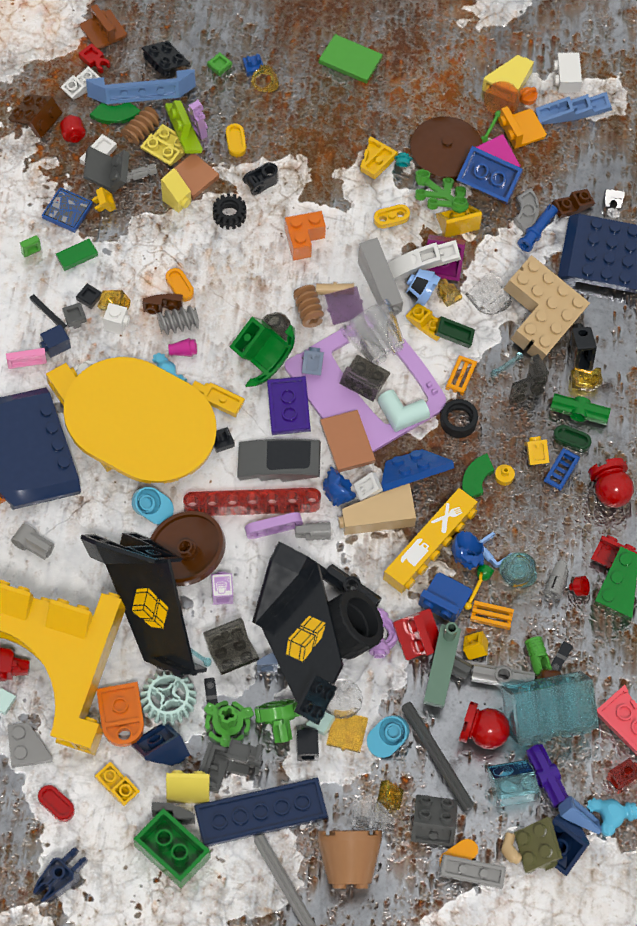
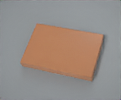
(347, 441)

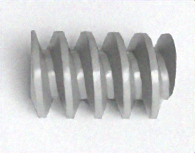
(178, 319)

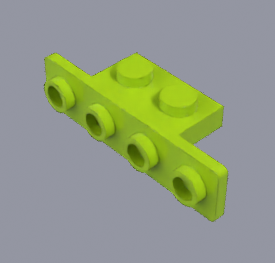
(183, 127)

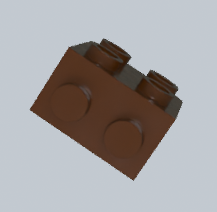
(37, 112)

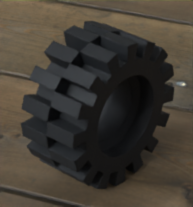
(229, 220)

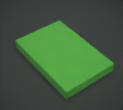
(350, 58)

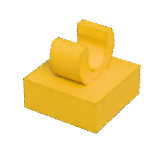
(104, 199)

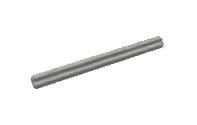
(283, 881)

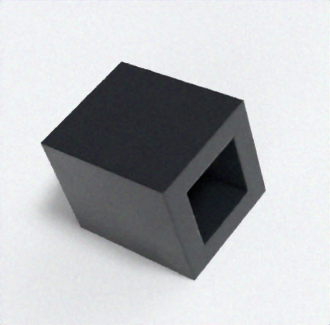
(307, 744)

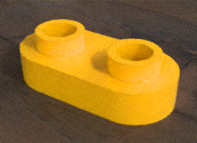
(391, 217)

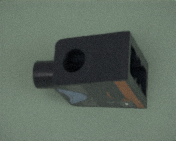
(582, 339)

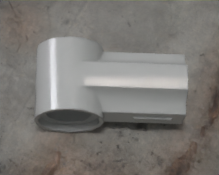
(28, 539)

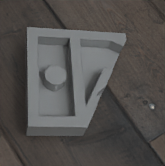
(26, 746)

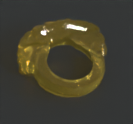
(272, 86)

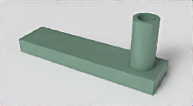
(442, 665)

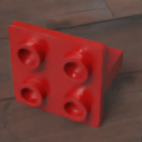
(417, 634)

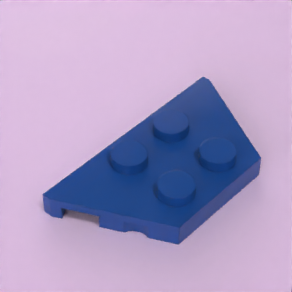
(413, 467)

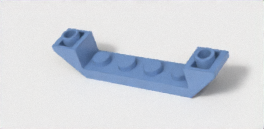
(141, 90)

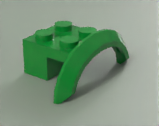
(263, 348)

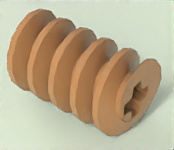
(141, 126)
(308, 306)

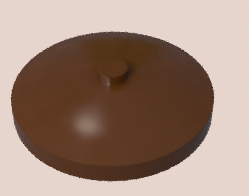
(443, 146)
(196, 540)

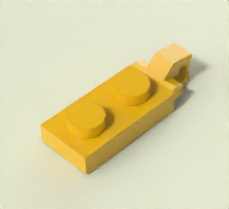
(221, 398)

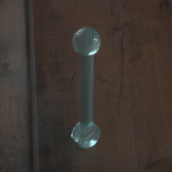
(519, 356)
(206, 661)

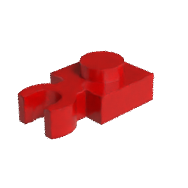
(93, 56)

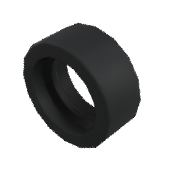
(463, 405)

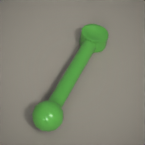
(485, 138)

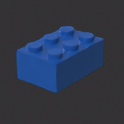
(489, 175)

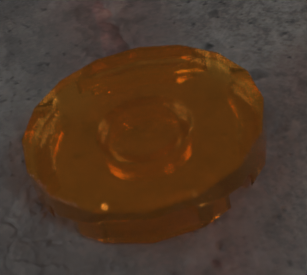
(502, 95)

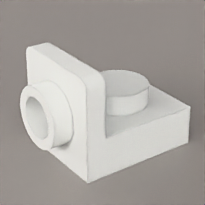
(368, 486)

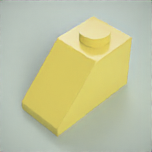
(175, 191)

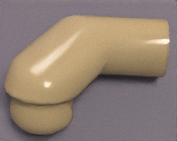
(508, 849)

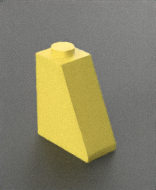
(514, 71)

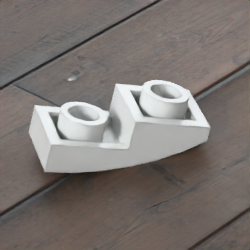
(77, 85)

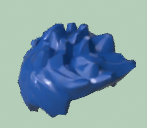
(337, 488)
(467, 550)

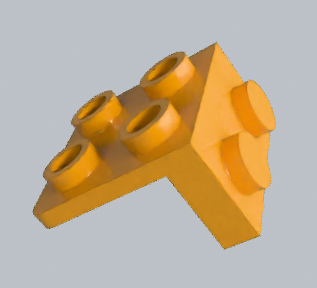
(521, 127)

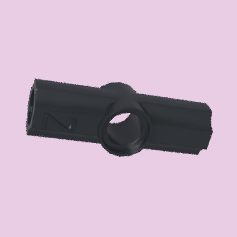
(341, 580)

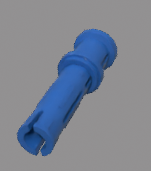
(533, 233)

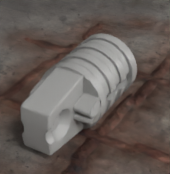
(314, 531)

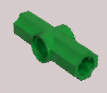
(580, 409)

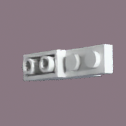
(424, 258)

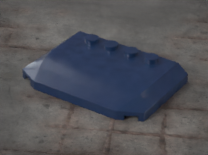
(34, 451)

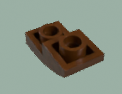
(575, 203)
(156, 303)

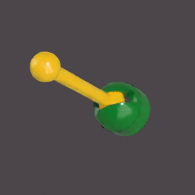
(483, 573)

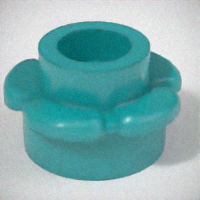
(403, 159)

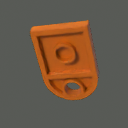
(121, 711)

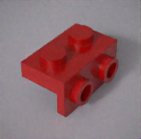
(607, 551)

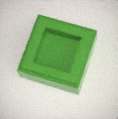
(219, 64)
(30, 246)

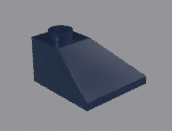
(162, 746)
(571, 842)

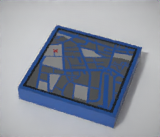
(67, 210)

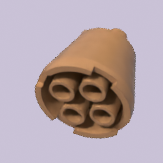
(349, 856)

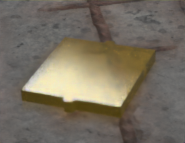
(348, 733)

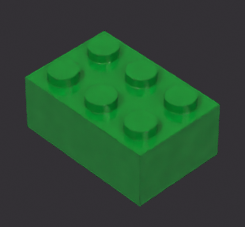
(172, 848)

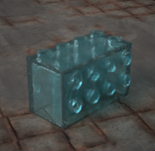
(550, 707)

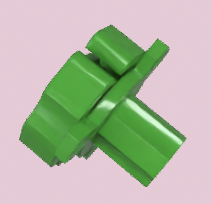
(279, 716)
(226, 728)

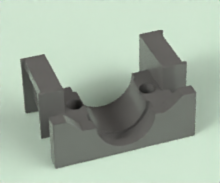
(244, 757)

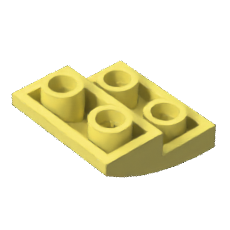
(164, 145)
(187, 787)

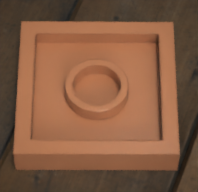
(196, 174)

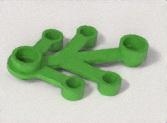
(458, 203)

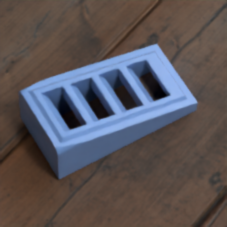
(576, 813)

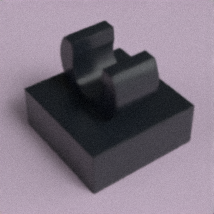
(223, 440)

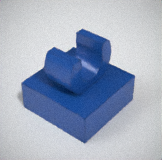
(252, 63)

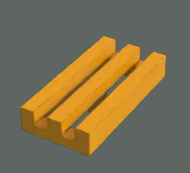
(456, 388)
(494, 608)

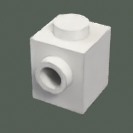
(116, 318)

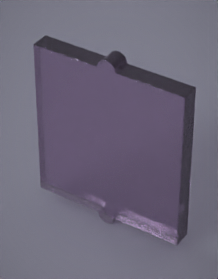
(344, 305)

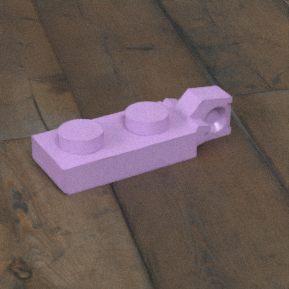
(197, 119)

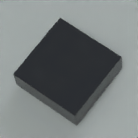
(89, 296)

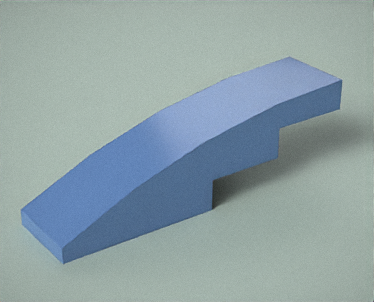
(569, 110)

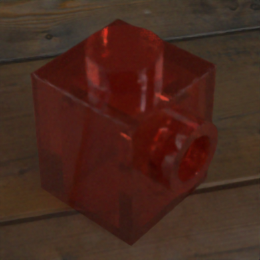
(623, 775)

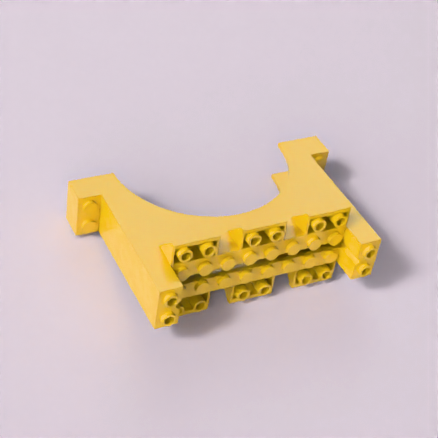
(71, 648)

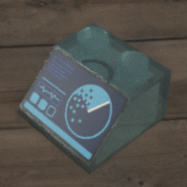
(513, 783)

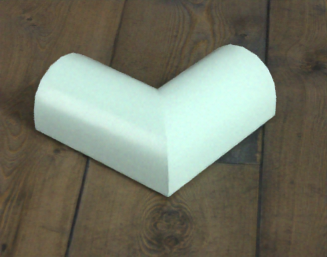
(399, 415)

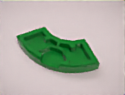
(114, 114)
(476, 474)

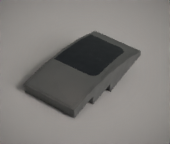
(279, 459)

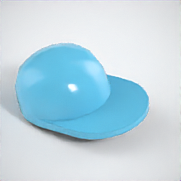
(152, 505)
(388, 736)

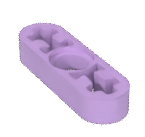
(273, 525)

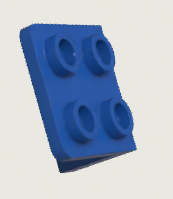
(445, 597)

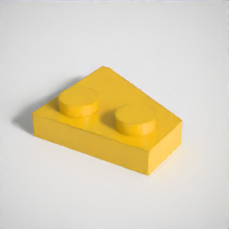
(376, 158)

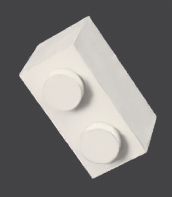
(568, 72)

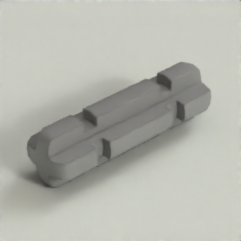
(141, 172)

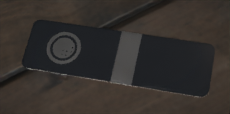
(561, 656)
(210, 690)

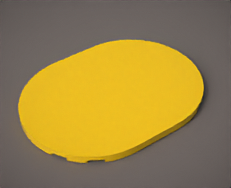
(140, 420)

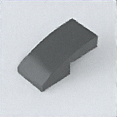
(181, 814)

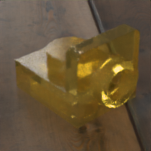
(448, 292)
(115, 297)
(390, 795)

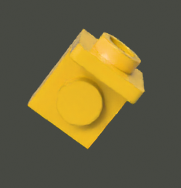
(537, 451)

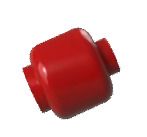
(72, 129)

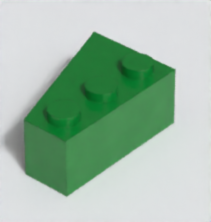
(619, 586)

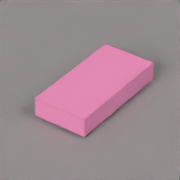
(26, 358)

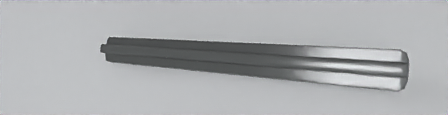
(437, 756)

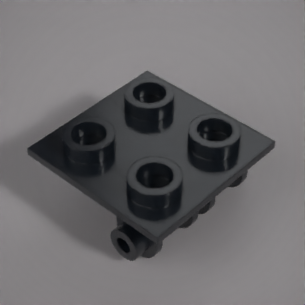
(164, 57)

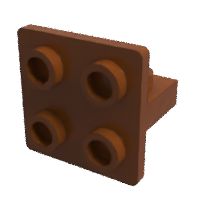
(102, 28)

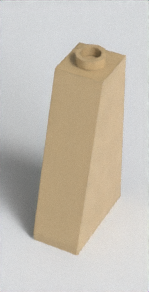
(380, 512)

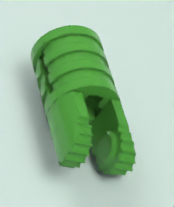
(537, 654)

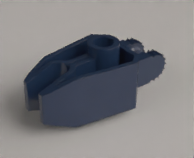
(59, 876)

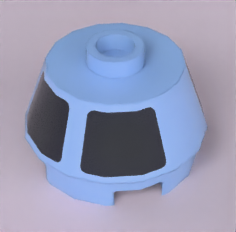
(422, 286)

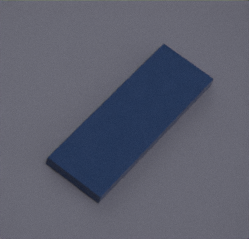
(260, 812)

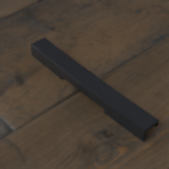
(47, 311)

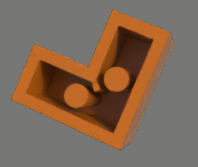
(302, 230)

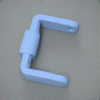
(487, 555)

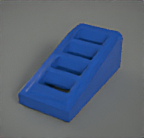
(569, 456)

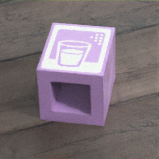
(222, 588)

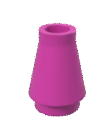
(183, 348)

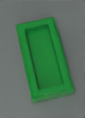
(76, 254)

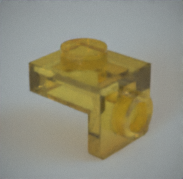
(586, 380)

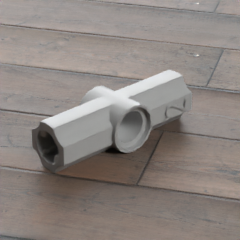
(489, 675)

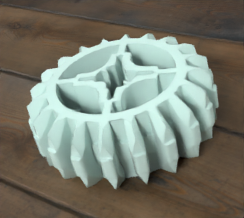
(182, 707)

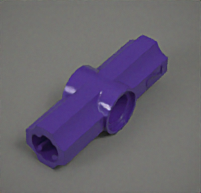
(547, 774)

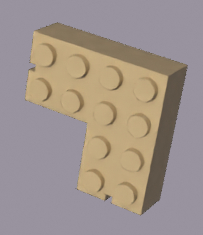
(551, 303)

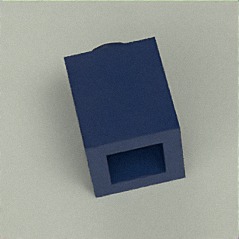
(55, 341)

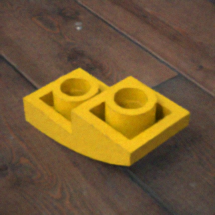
(423, 320)
(116, 784)

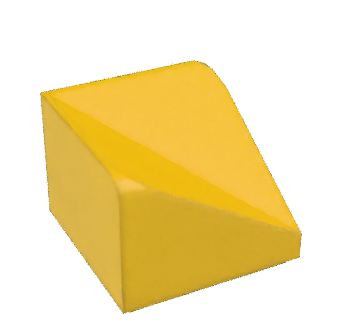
(475, 645)

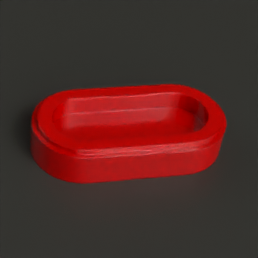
(56, 803)

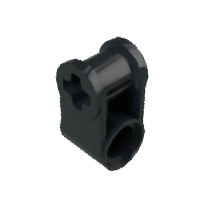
(259, 180)

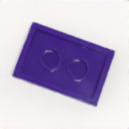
(288, 405)

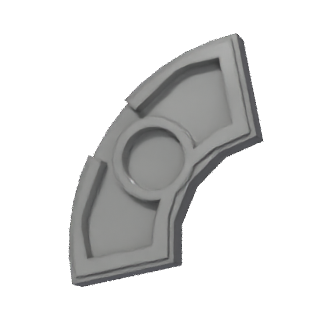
(529, 210)

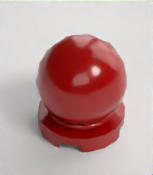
(613, 484)
(486, 727)

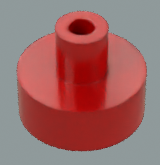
(580, 586)

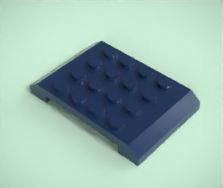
(600, 253)

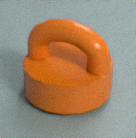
(528, 95)

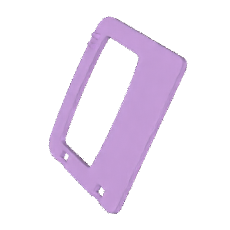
(332, 398)

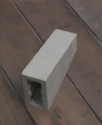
(378, 274)

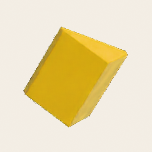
(459, 223)

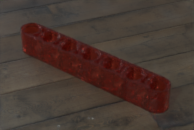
(261, 496)

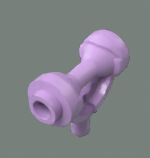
(383, 648)

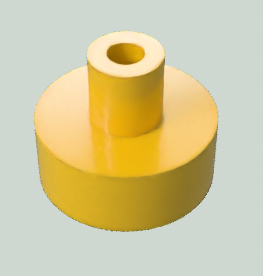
(504, 475)

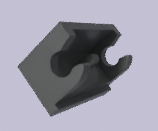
(215, 765)

